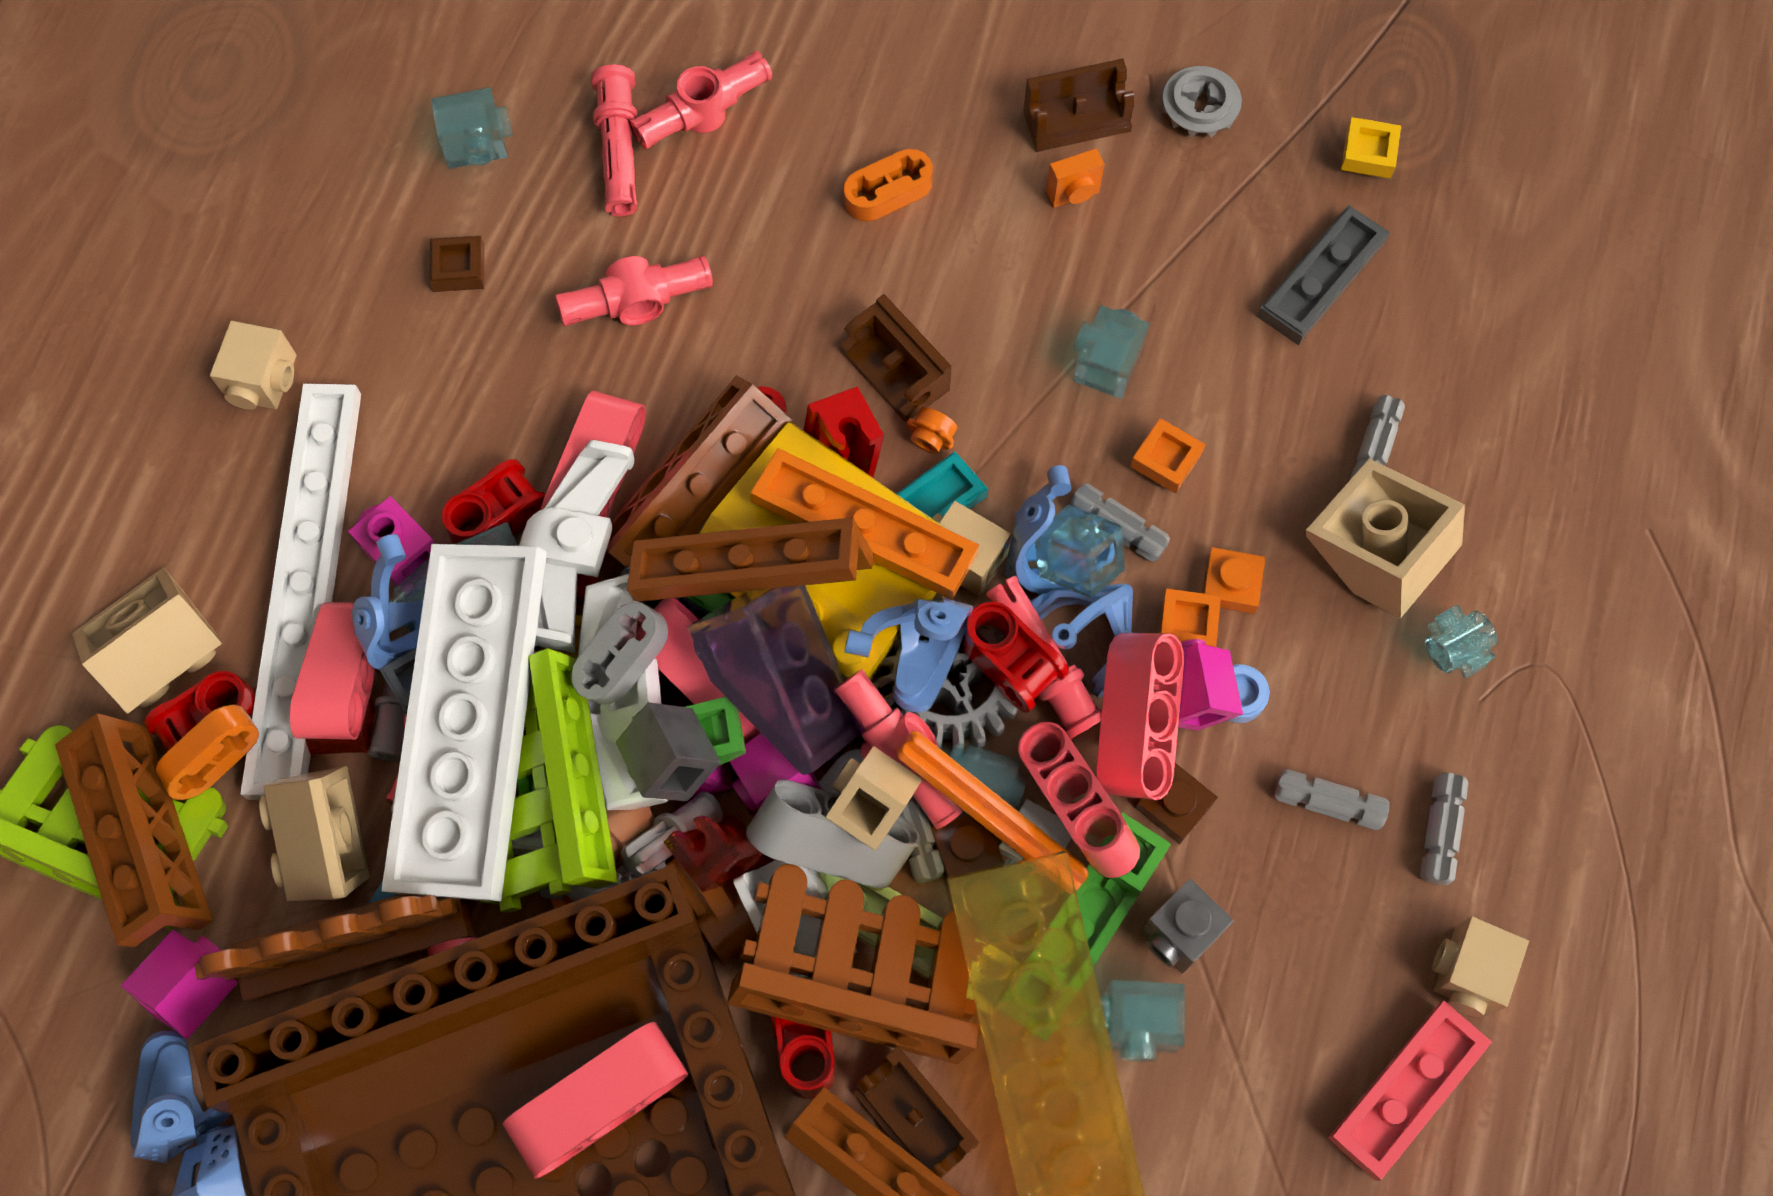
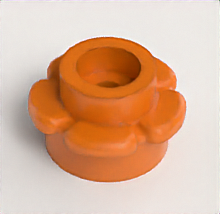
(932, 430)

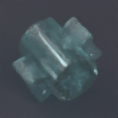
(1461, 641)

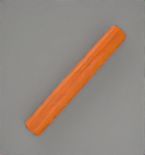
(982, 802)

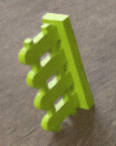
(567, 792)
(53, 846)

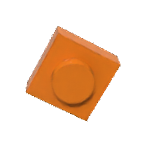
(1075, 178)
(1167, 455)
(1235, 578)
(1190, 615)

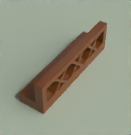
(699, 469)
(748, 559)
(121, 829)
(860, 1152)

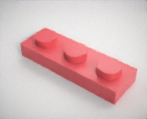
(1409, 1090)

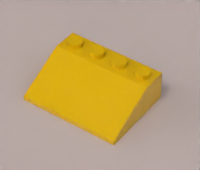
(837, 604)

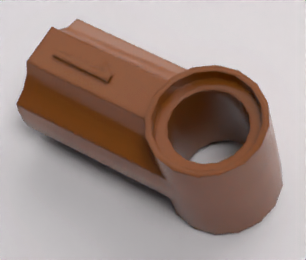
(719, 915)

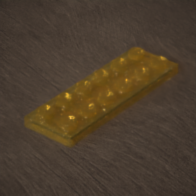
(1044, 1030)

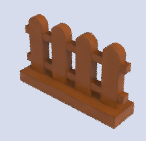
(338, 944)
(824, 997)

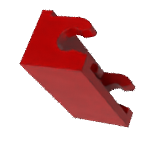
(847, 428)

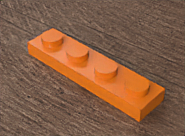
(895, 535)

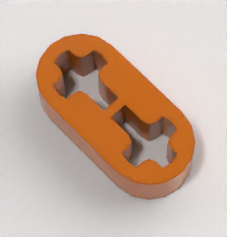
(888, 185)
(207, 752)

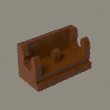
(1078, 105)
(896, 358)
(915, 1114)

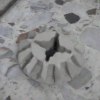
(1183, 91)

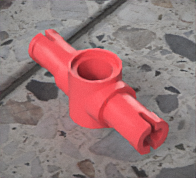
(701, 99)
(634, 290)
(886, 731)

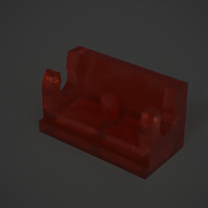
(716, 851)

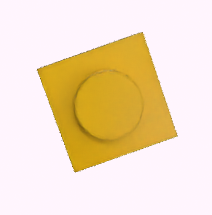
(1371, 147)

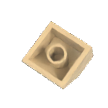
(1388, 536)
(146, 641)
(315, 835)

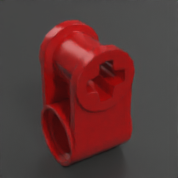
(493, 502)
(1015, 657)
(196, 703)
(798, 1039)

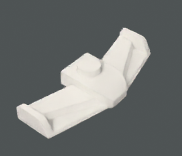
(574, 536)
(611, 720)

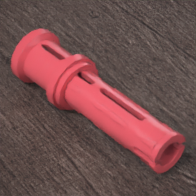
(612, 119)
(1068, 696)

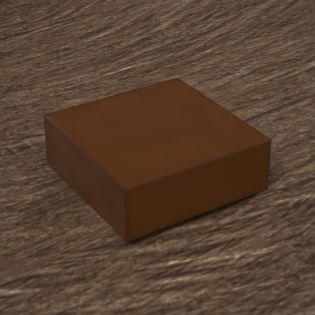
(456, 263)

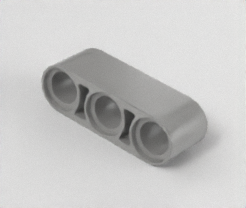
(796, 831)

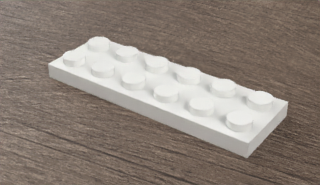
(465, 722)

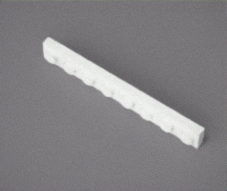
(302, 574)

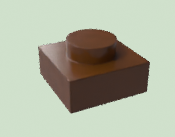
(1181, 807)
(966, 846)

